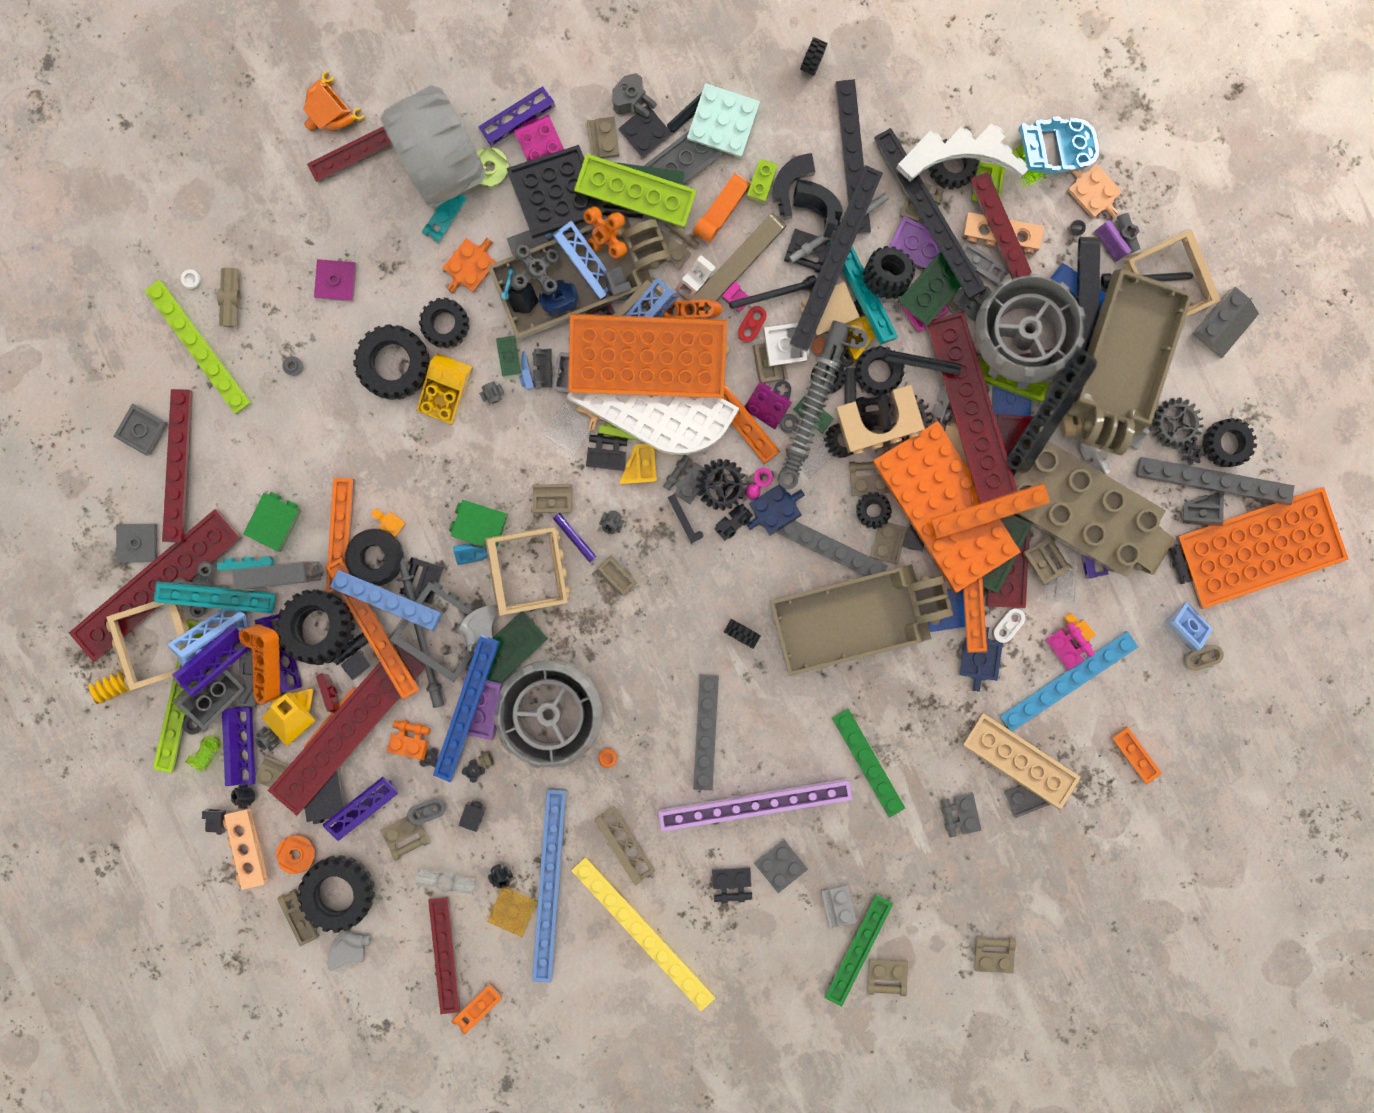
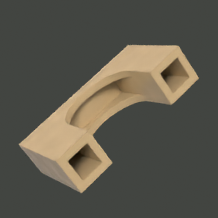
(907, 423)

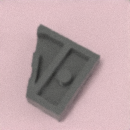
(1205, 510)

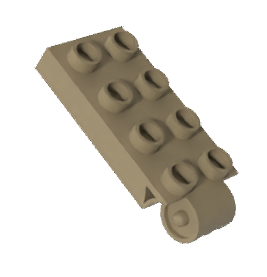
(644, 252)
(1133, 356)
(1095, 514)
(858, 618)

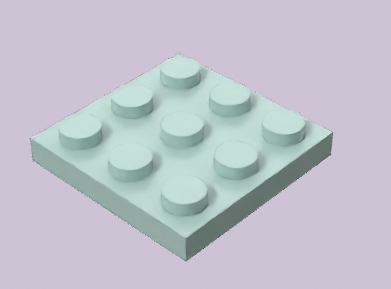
(723, 120)

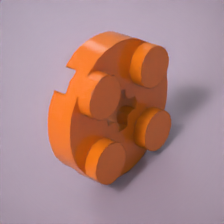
(293, 843)

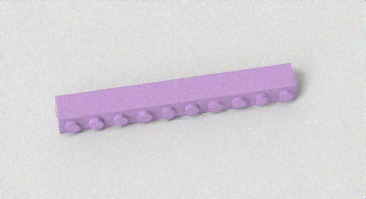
(755, 804)

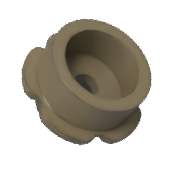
(486, 759)

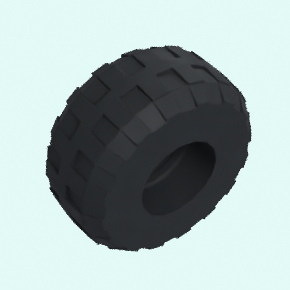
(356, 556)

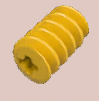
(109, 688)

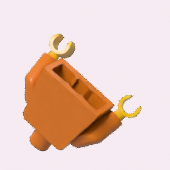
(326, 107)

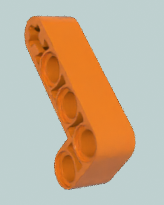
(721, 209)
(683, 309)
(265, 661)

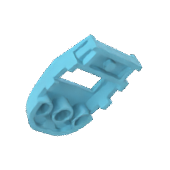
(1075, 144)

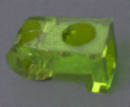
(208, 748)

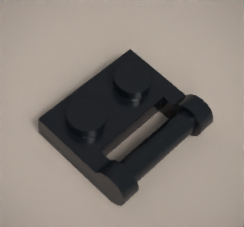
(800, 238)
(874, 419)
(429, 573)

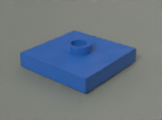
(1009, 403)

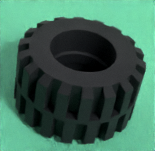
(952, 179)
(884, 283)
(432, 311)
(870, 385)
(1243, 435)

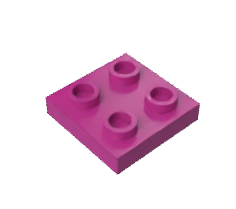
(538, 138)

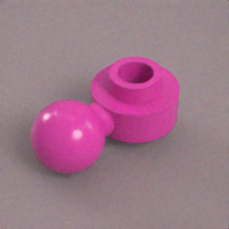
(753, 490)

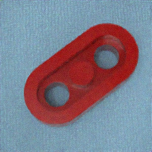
(751, 324)

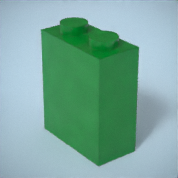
(272, 521)
(477, 523)

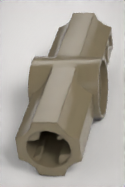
(229, 297)

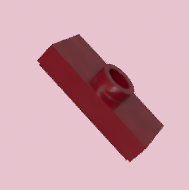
(328, 692)

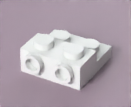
(778, 348)

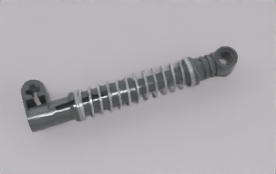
(817, 395)

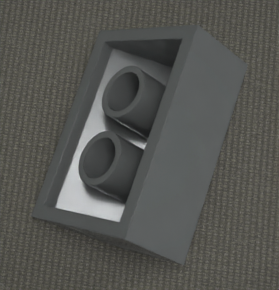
(1226, 322)
(210, 700)

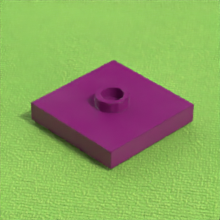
(335, 280)

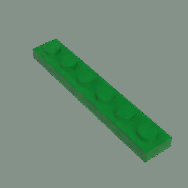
(868, 762)
(858, 950)

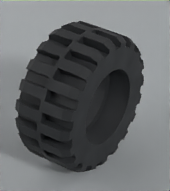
(368, 351)
(294, 616)
(318, 911)

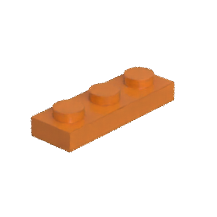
(1136, 755)

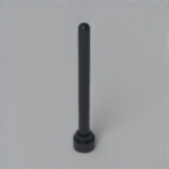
(1106, 277)
(807, 285)

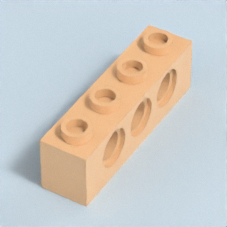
(1032, 233)
(250, 838)

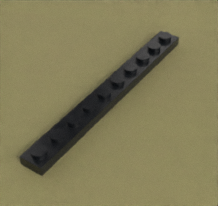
(932, 217)
(836, 258)

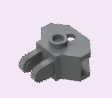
(631, 96)

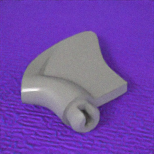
(477, 624)
(346, 949)

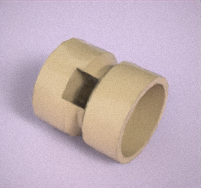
(1067, 426)

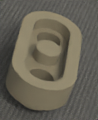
(1203, 657)

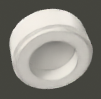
(190, 279)

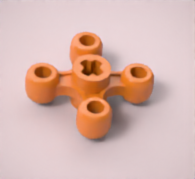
(605, 232)

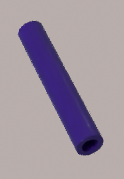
(574, 537)

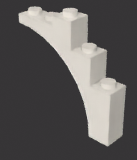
(961, 145)

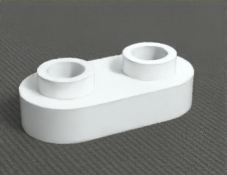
(1008, 625)

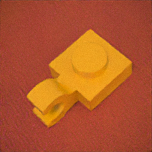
(390, 523)
(1087, 632)

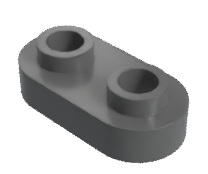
(425, 811)

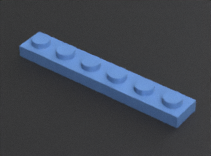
(386, 600)

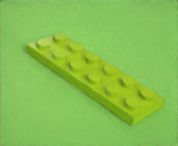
(635, 190)

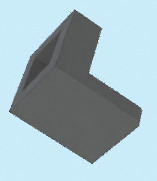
(616, 281)

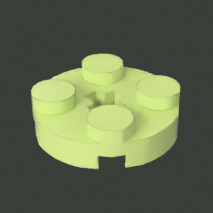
(499, 174)

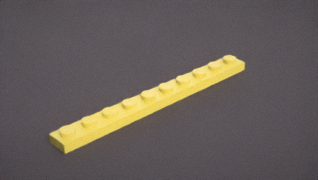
(643, 933)

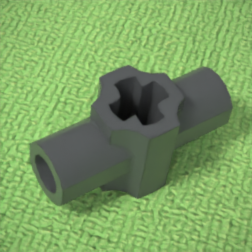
(1126, 225)

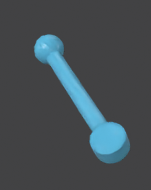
(511, 272)

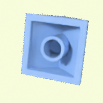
(1189, 626)

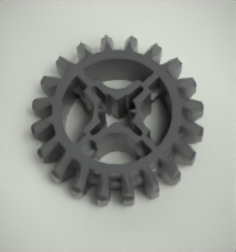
(1180, 416)

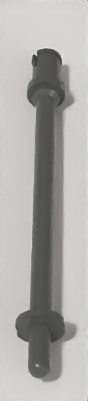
(433, 686)

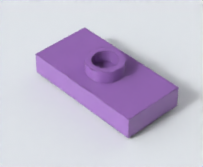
(1112, 240)

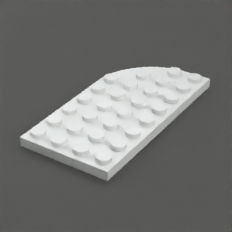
(664, 422)

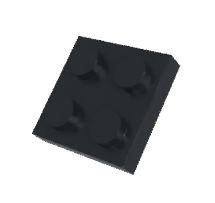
(645, 132)

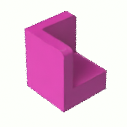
(734, 293)

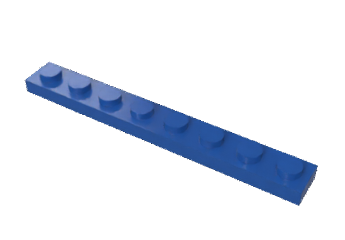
(466, 708)

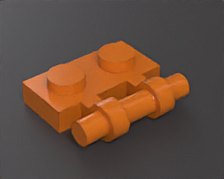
(408, 746)

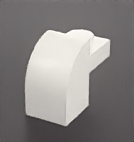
(695, 278)

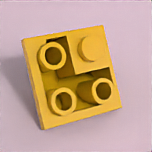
(288, 718)

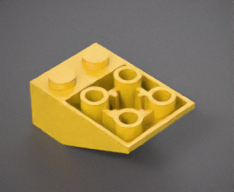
(444, 388)

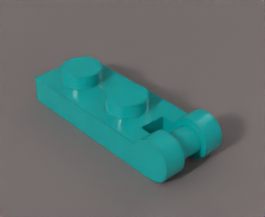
(444, 217)
(247, 562)

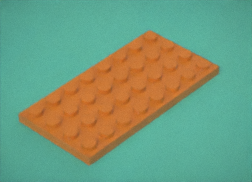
(647, 355)
(934, 481)
(1262, 548)

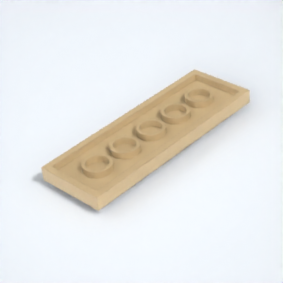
(1021, 761)

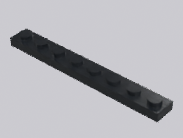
(851, 140)

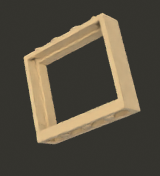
(1196, 260)
(560, 573)
(119, 645)

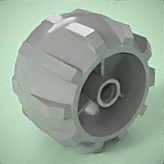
(433, 145)
(1048, 299)
(525, 746)

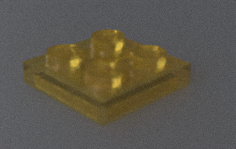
(512, 911)

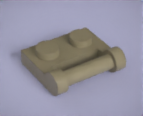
(864, 484)
(1042, 563)
(401, 830)
(994, 961)
(887, 970)

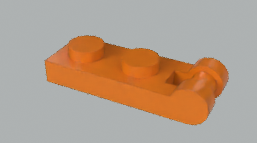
(477, 1008)

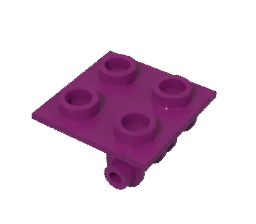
(767, 405)

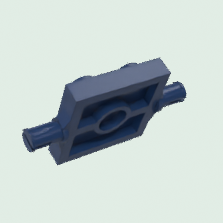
(775, 509)
(981, 665)

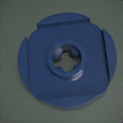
(556, 305)

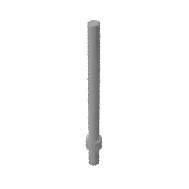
(807, 248)

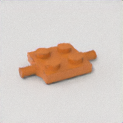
(469, 265)

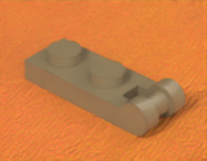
(303, 930)

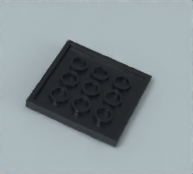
(547, 191)

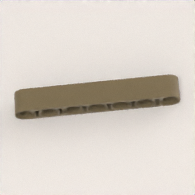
(740, 260)

